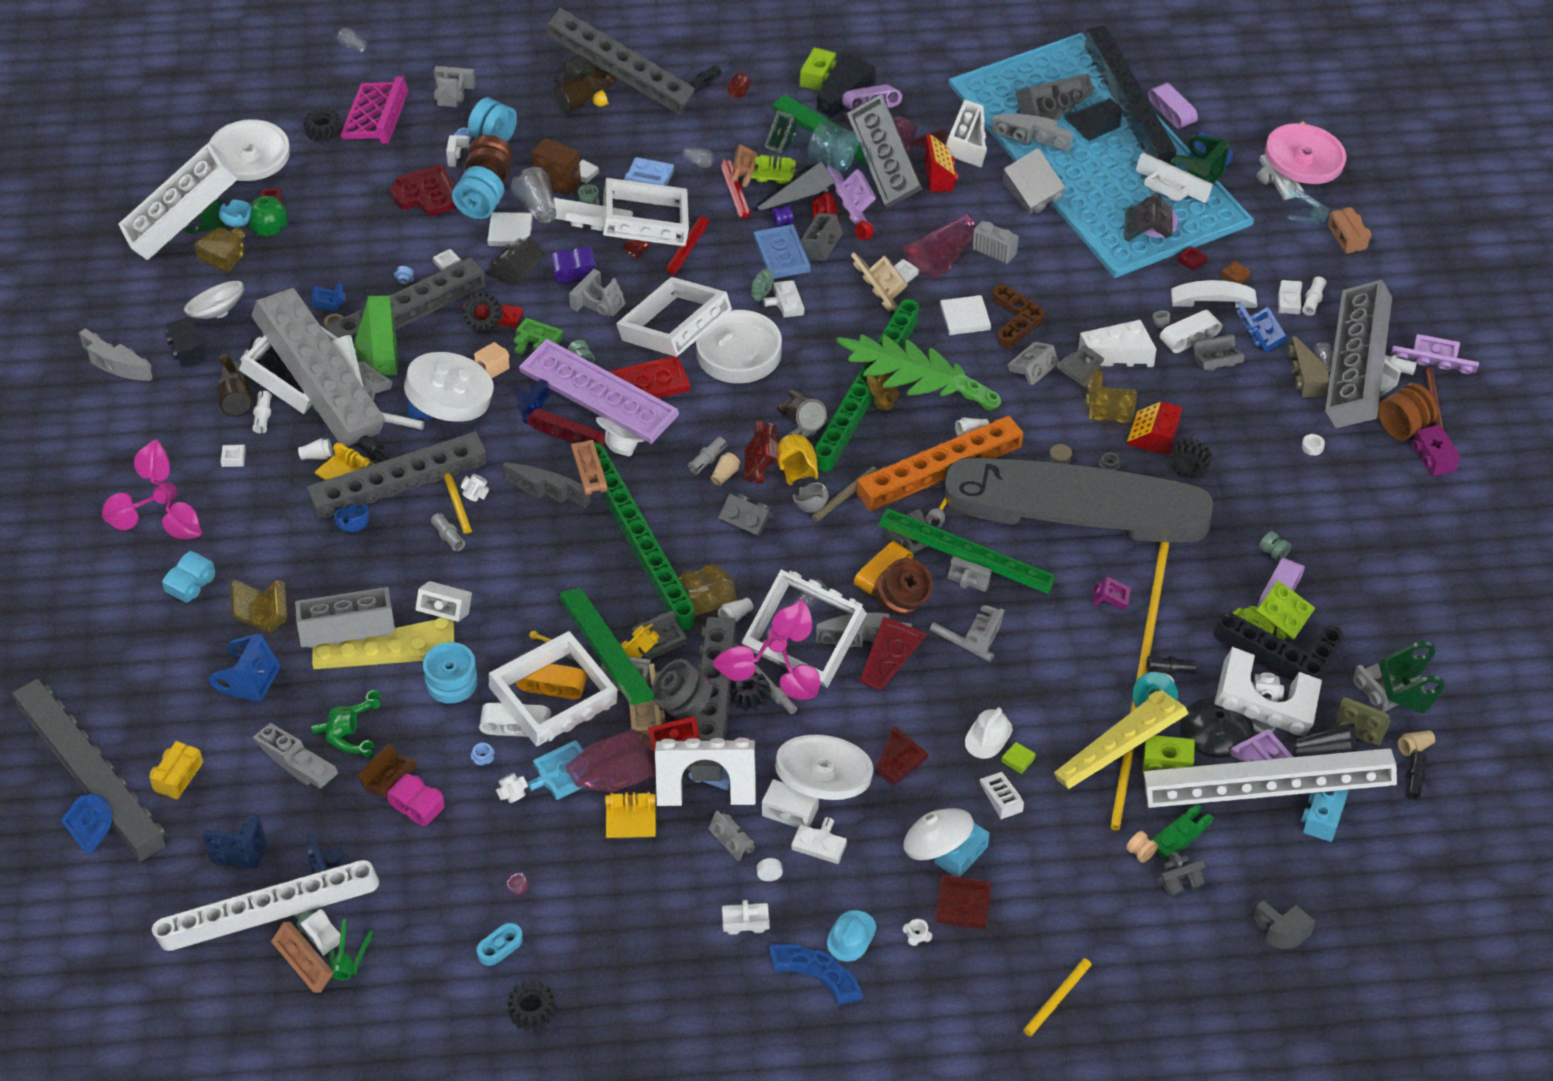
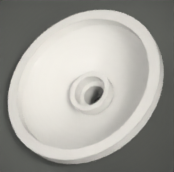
(215, 301)
(938, 833)

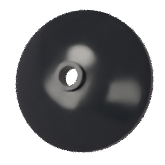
(1212, 734)

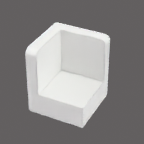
(321, 932)

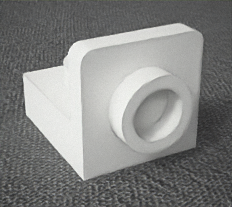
(454, 148)
(1289, 297)
(1389, 378)

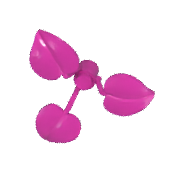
(153, 464)
(791, 623)

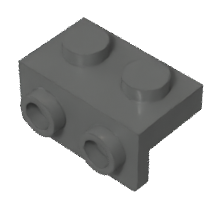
(1217, 352)
(745, 515)
(669, 635)

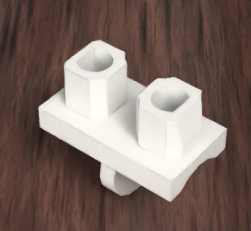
(745, 917)

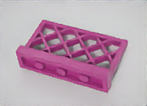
(389, 111)

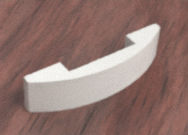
(1213, 290)

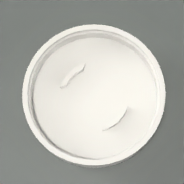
(740, 347)

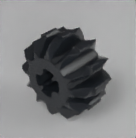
(750, 692)

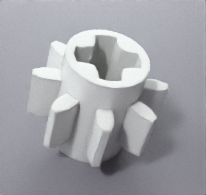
(474, 487)
(512, 788)

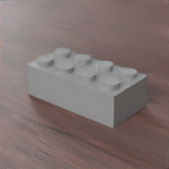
(344, 617)

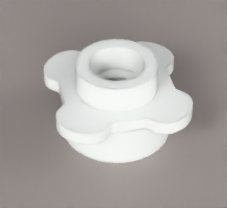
(917, 926)

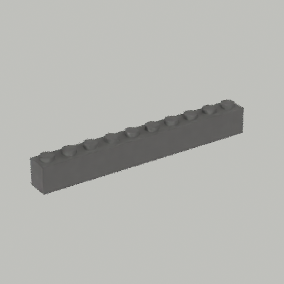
(89, 769)

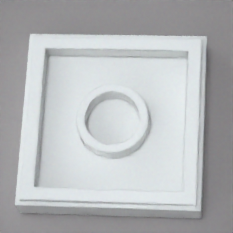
(508, 227)
(965, 315)

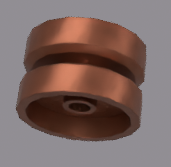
(492, 154)
(903, 587)

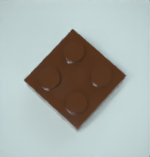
(560, 164)

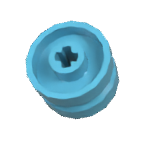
(492, 118)
(478, 192)
(450, 672)

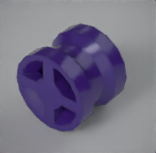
(782, 216)

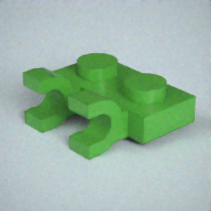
(537, 333)

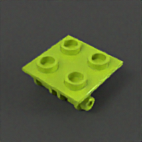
(765, 172)
(1285, 610)

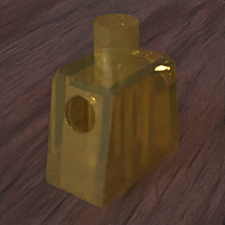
(221, 248)

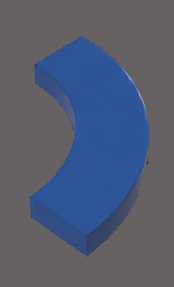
(818, 965)

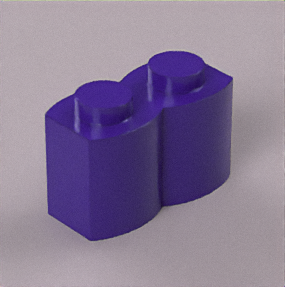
(572, 264)

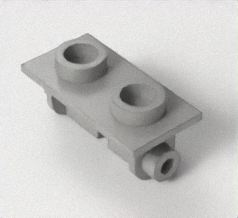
(727, 833)

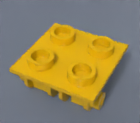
(342, 462)
(630, 815)

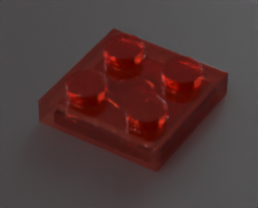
(963, 902)

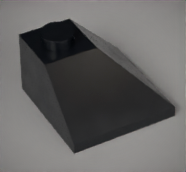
(1096, 119)

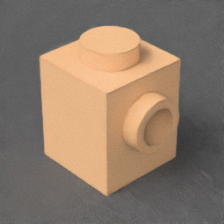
(493, 359)

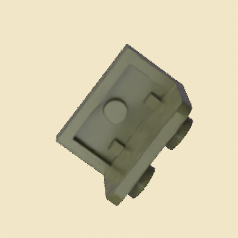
(1369, 722)

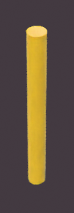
(456, 500)
(1057, 997)

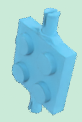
(553, 772)

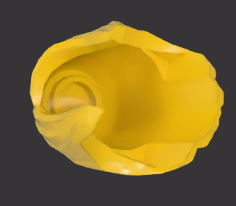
(796, 458)

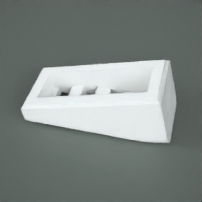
(1003, 809)

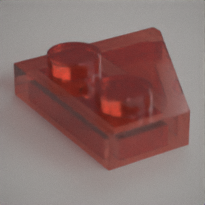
(899, 757)

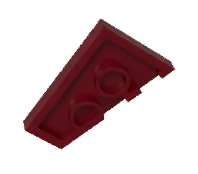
(888, 652)

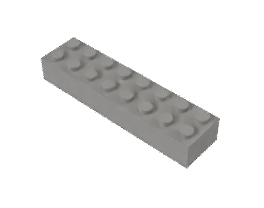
(1359, 354)
(318, 367)

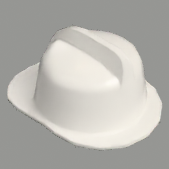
(617, 438)
(988, 734)

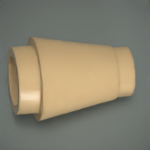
(725, 468)
(1415, 742)

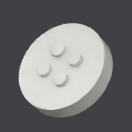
(448, 386)

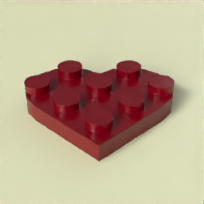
(425, 188)

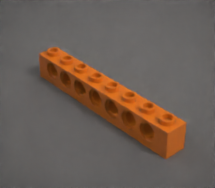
(932, 465)

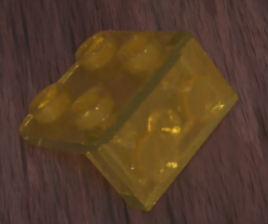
(1108, 402)
(708, 588)
(258, 608)

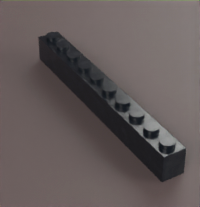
(1128, 94)

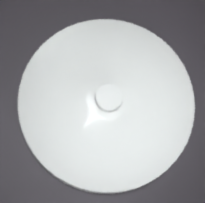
(252, 148)
(824, 767)

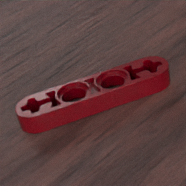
(546, 422)

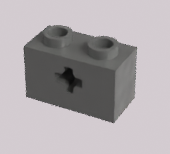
(821, 236)

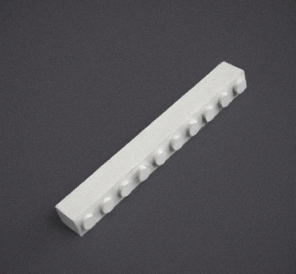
(1270, 778)

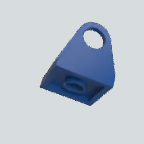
(244, 678)

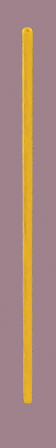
(1145, 652)

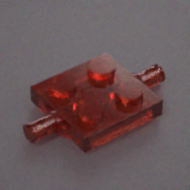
(760, 452)

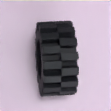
(323, 132)
(473, 303)
(1192, 449)
(534, 1018)

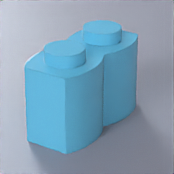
(189, 576)

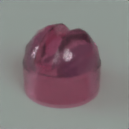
(518, 884)

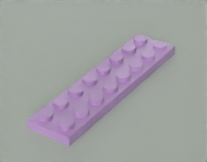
(599, 391)

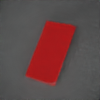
(824, 204)
(677, 730)

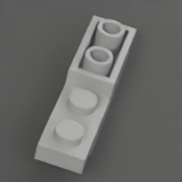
(1031, 127)
(115, 360)
(832, 630)
(293, 757)

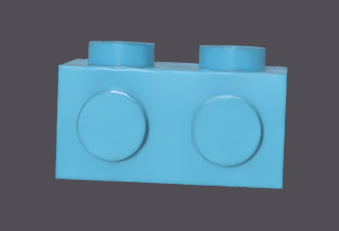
(1324, 813)
(963, 856)

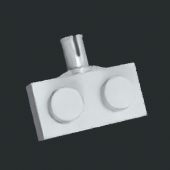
(786, 299)
(820, 842)

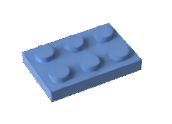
(782, 251)

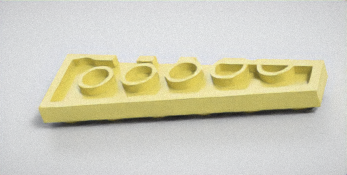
(405, 645)
(1131, 731)

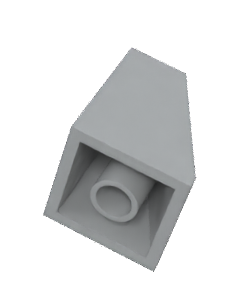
(1033, 182)

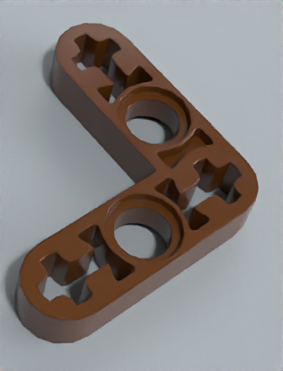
(1029, 315)

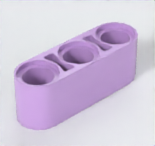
(864, 95)
(1172, 105)
(1287, 573)

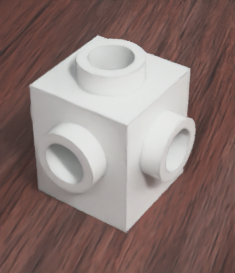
(1268, 686)

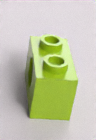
(817, 69)
(1158, 748)

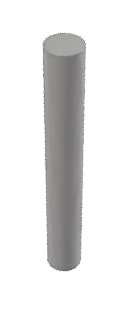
(958, 640)

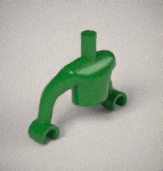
(343, 721)

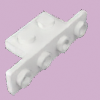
(1172, 181)
(584, 213)

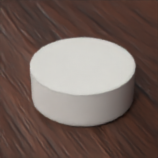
(1313, 444)
(769, 869)

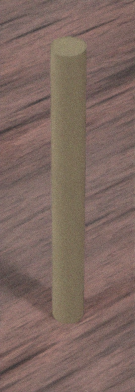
(838, 499)

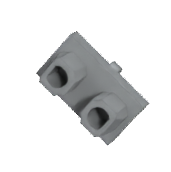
(969, 574)

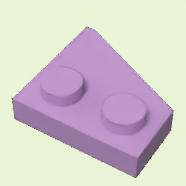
(1260, 747)

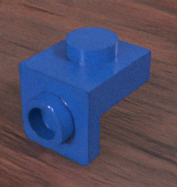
(328, 299)

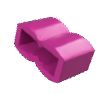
(415, 799)

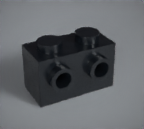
(185, 341)

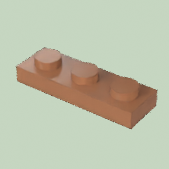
(302, 957)

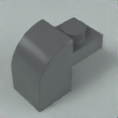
(1284, 930)

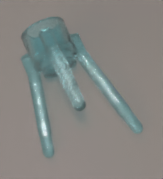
(1319, 211)

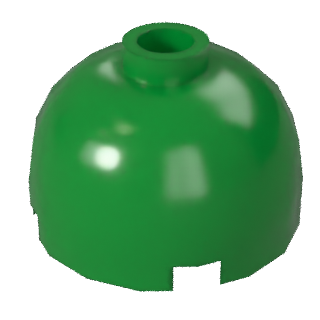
(267, 216)

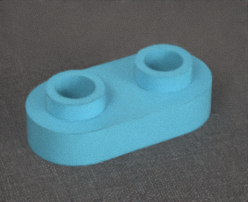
(498, 944)

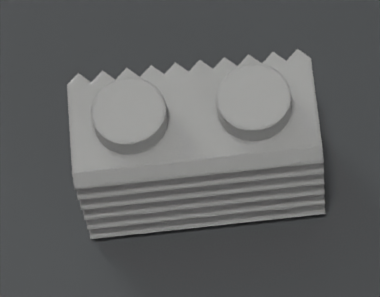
(995, 242)

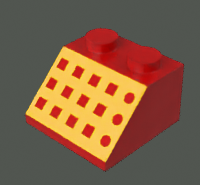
(939, 165)
(1156, 427)

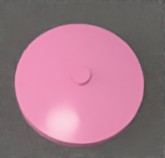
(1305, 153)

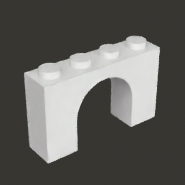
(1238, 694)
(735, 756)

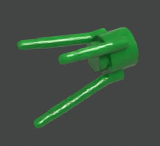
(342, 964)

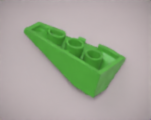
(377, 336)

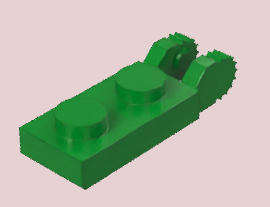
(1181, 832)

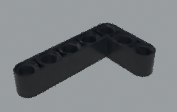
(1276, 652)

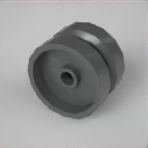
(681, 689)

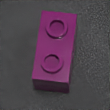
(1436, 450)

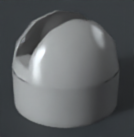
(1265, 175)
(1161, 318)

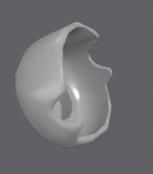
(811, 497)

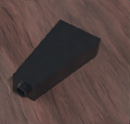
(847, 75)

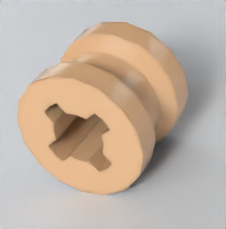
(1142, 846)

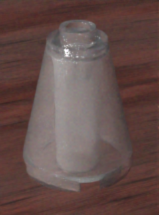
(535, 193)

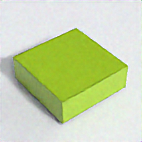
(1018, 757)

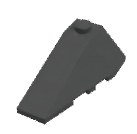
(1054, 98)

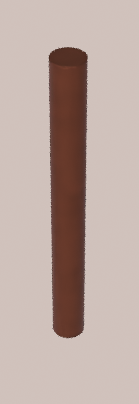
(1431, 384)

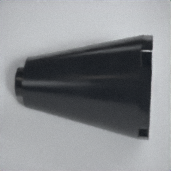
(1331, 741)

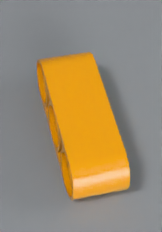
(869, 573)
(555, 681)

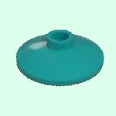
(1151, 683)

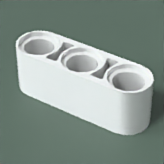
(1194, 328)
(498, 721)

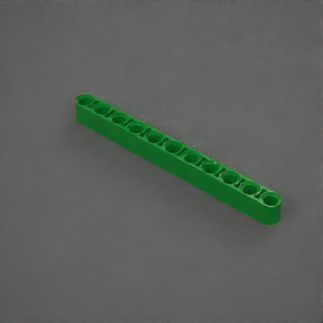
(859, 396)
(644, 544)

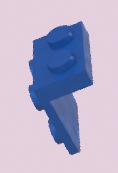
(1262, 328)

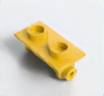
(642, 638)

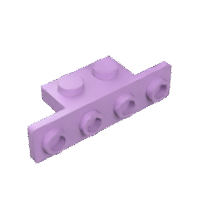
(854, 192)
(1436, 352)

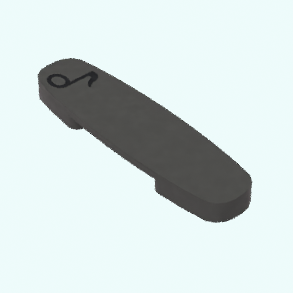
(1080, 496)

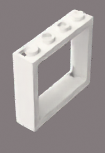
(642, 228)
(715, 307)
(271, 381)
(814, 589)
(537, 659)

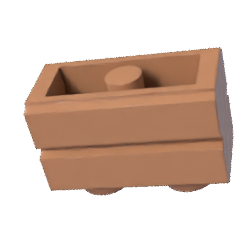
(1349, 230)

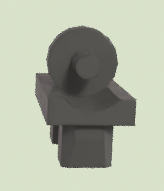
(1191, 872)

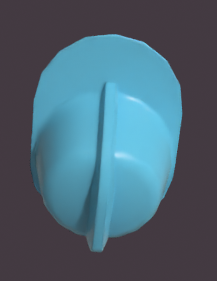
(851, 935)

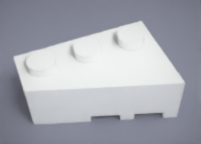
(968, 135)
(1121, 344)

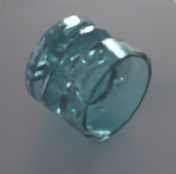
(833, 146)

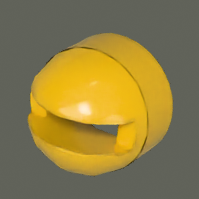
(600, 99)

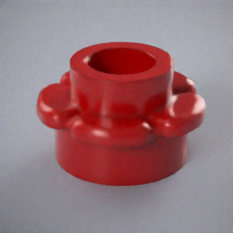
(864, 230)

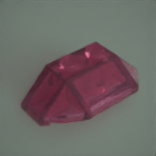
(614, 762)

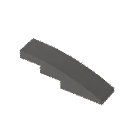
(541, 482)

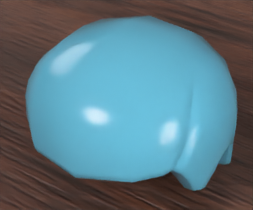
(236, 213)

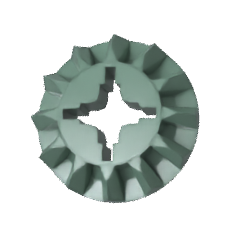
(762, 284)

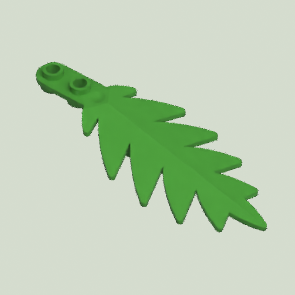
(915, 366)

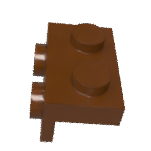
(385, 771)

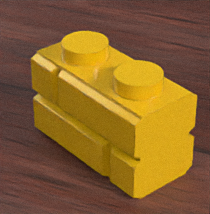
(176, 770)

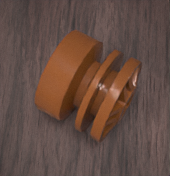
(1407, 411)

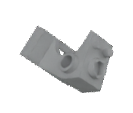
(451, 91)
(590, 291)

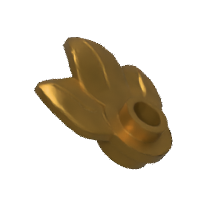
(883, 397)

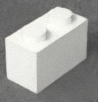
(443, 601)
(788, 805)

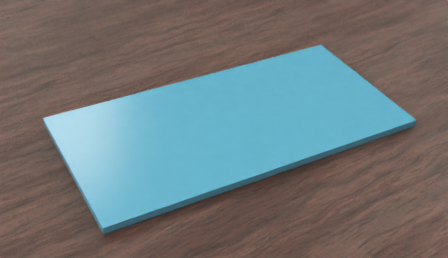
(1100, 172)

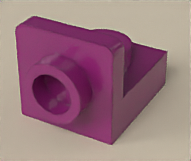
(1111, 592)

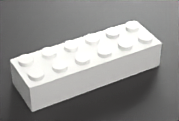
(178, 201)

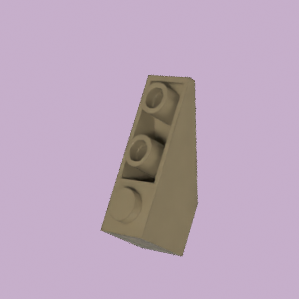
(1310, 371)

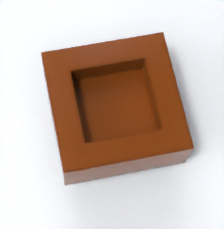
(1235, 273)

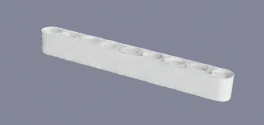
(265, 905)

